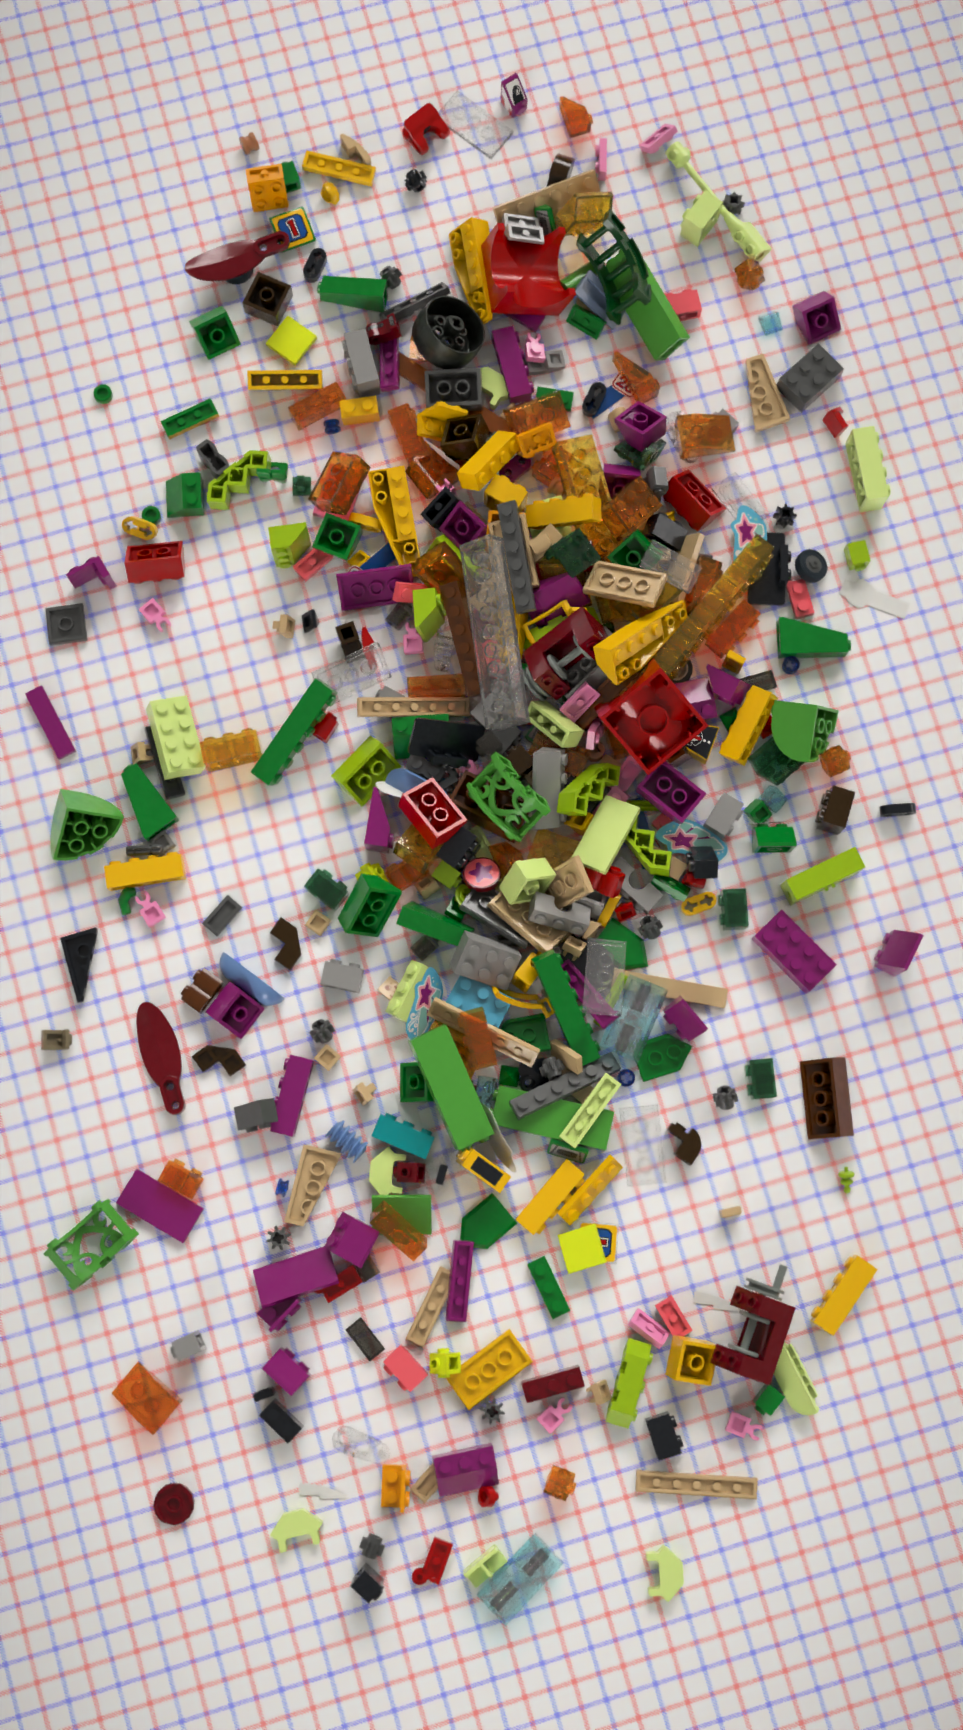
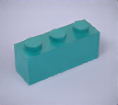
(403, 1135)

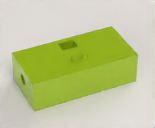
(822, 876)

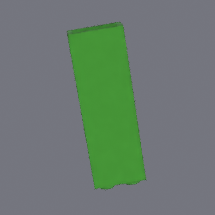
(655, 321)
(451, 1088)
(549, 1120)

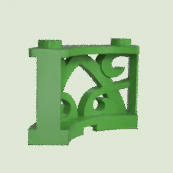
(502, 769)
(83, 1271)

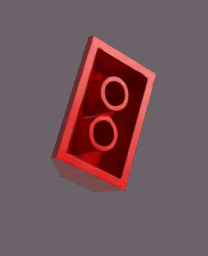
(693, 500)
(155, 562)
(432, 812)

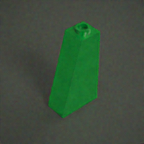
(354, 292)
(809, 640)
(149, 806)
(432, 923)

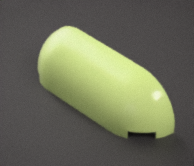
(795, 1382)

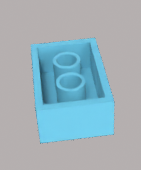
(473, 994)

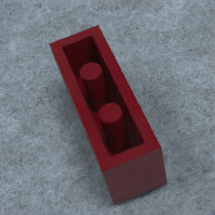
(552, 1383)

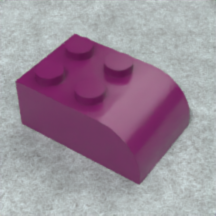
(670, 792)

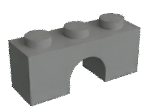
(643, 898)
(544, 912)

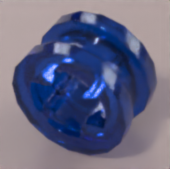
(332, 426)
(793, 660)
(630, 1082)
(282, 1187)

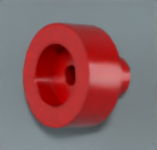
(487, 1496)

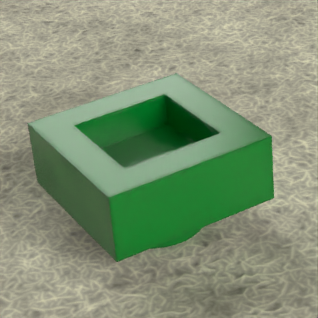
(453, 910)

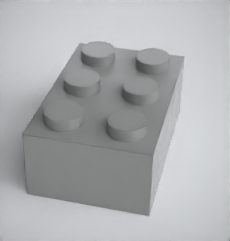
(361, 363)
(485, 960)

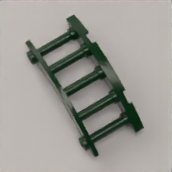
(634, 261)

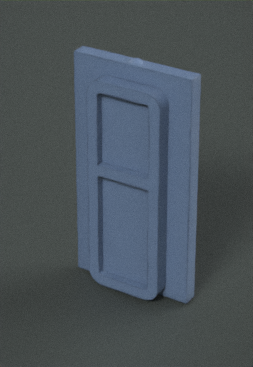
(592, 295)

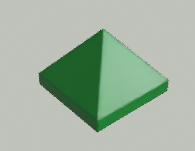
(728, 718)
(509, 1076)

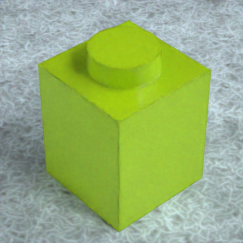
(857, 555)
(447, 875)

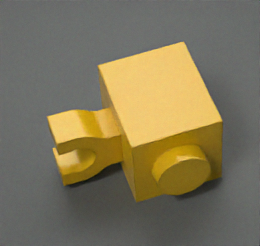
(580, 823)

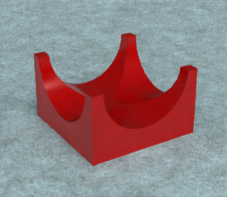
(524, 274)
(652, 718)

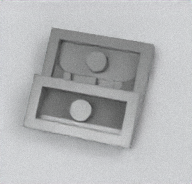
(523, 228)

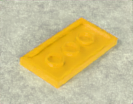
(489, 1369)

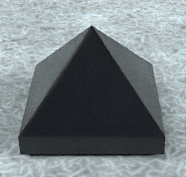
(310, 621)

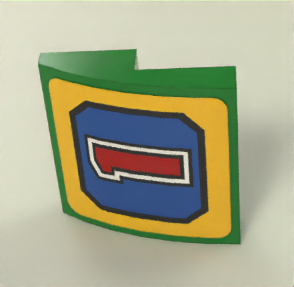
(296, 225)

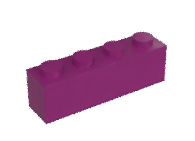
(511, 364)
(292, 1094)

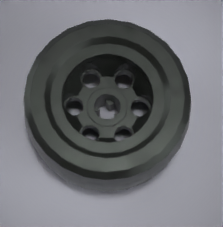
(456, 324)

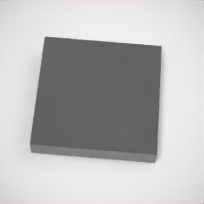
(66, 624)

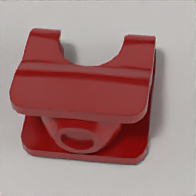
(421, 122)

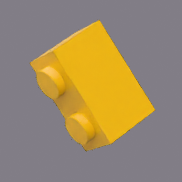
(359, 410)

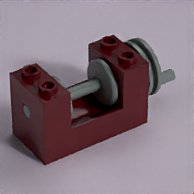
(560, 650)
(762, 1332)

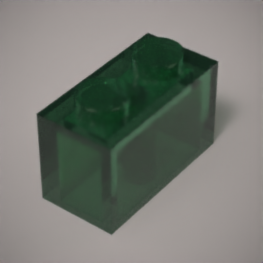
(326, 889)
(733, 909)
(761, 1079)

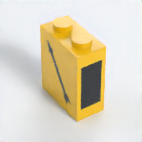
(483, 1169)

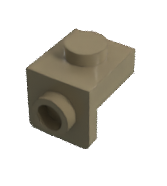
(56, 1039)

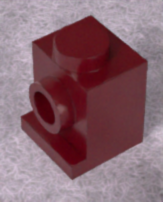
(415, 1174)

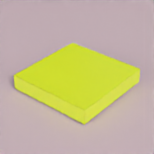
(291, 340)
(582, 1248)

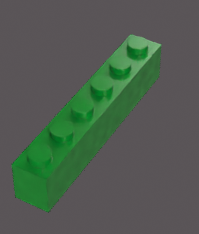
(294, 732)
(565, 1006)

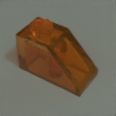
(575, 117)
(505, 856)

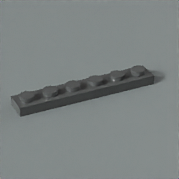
(516, 557)
(563, 1086)

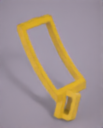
(566, 607)
(539, 1005)

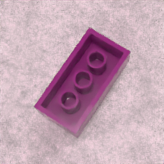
(794, 951)

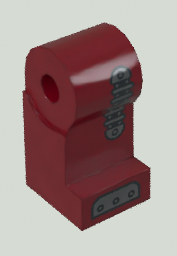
(383, 330)

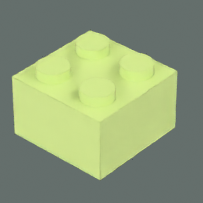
(700, 218)
(525, 879)

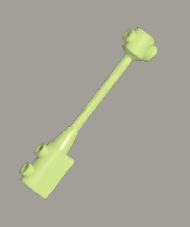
(742, 232)

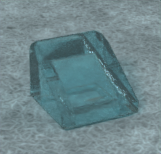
(770, 322)
(773, 798)

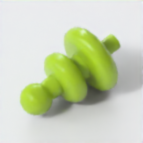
(846, 1181)

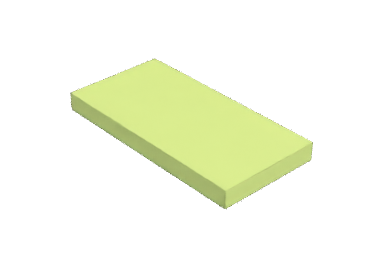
(606, 834)

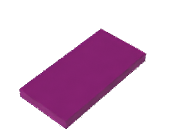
(371, 586)
(160, 1205)
(295, 1276)

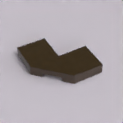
(291, 950)
(227, 1057)

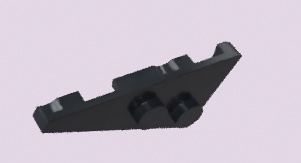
(78, 954)

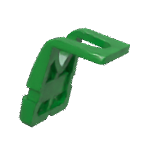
(278, 475)

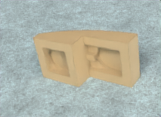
(353, 149)

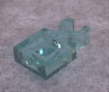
(485, 1089)

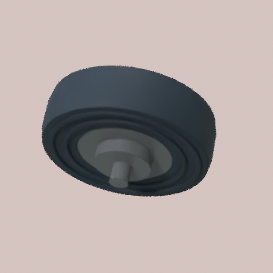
(811, 566)

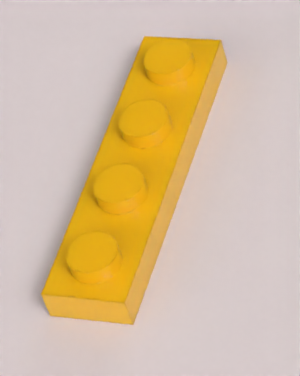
(339, 168)
(590, 1190)

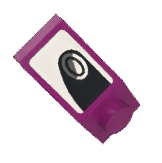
(513, 96)

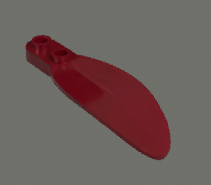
(235, 257)
(160, 1054)

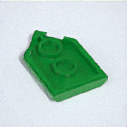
(635, 946)
(529, 1029)
(662, 1057)
(486, 1223)

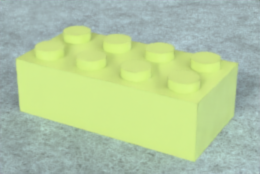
(867, 469)
(175, 737)

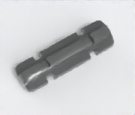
(139, 850)

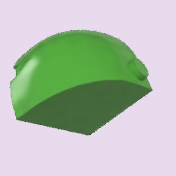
(802, 729)
(82, 824)

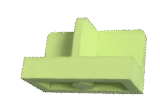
(485, 1566)

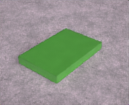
(413, 1208)

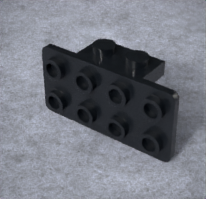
(771, 583)
(445, 741)

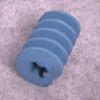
(347, 1140)

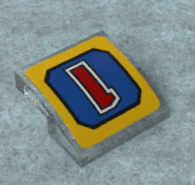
(609, 1238)

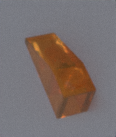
(638, 380)

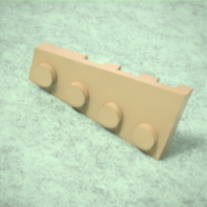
(765, 397)
(311, 1177)

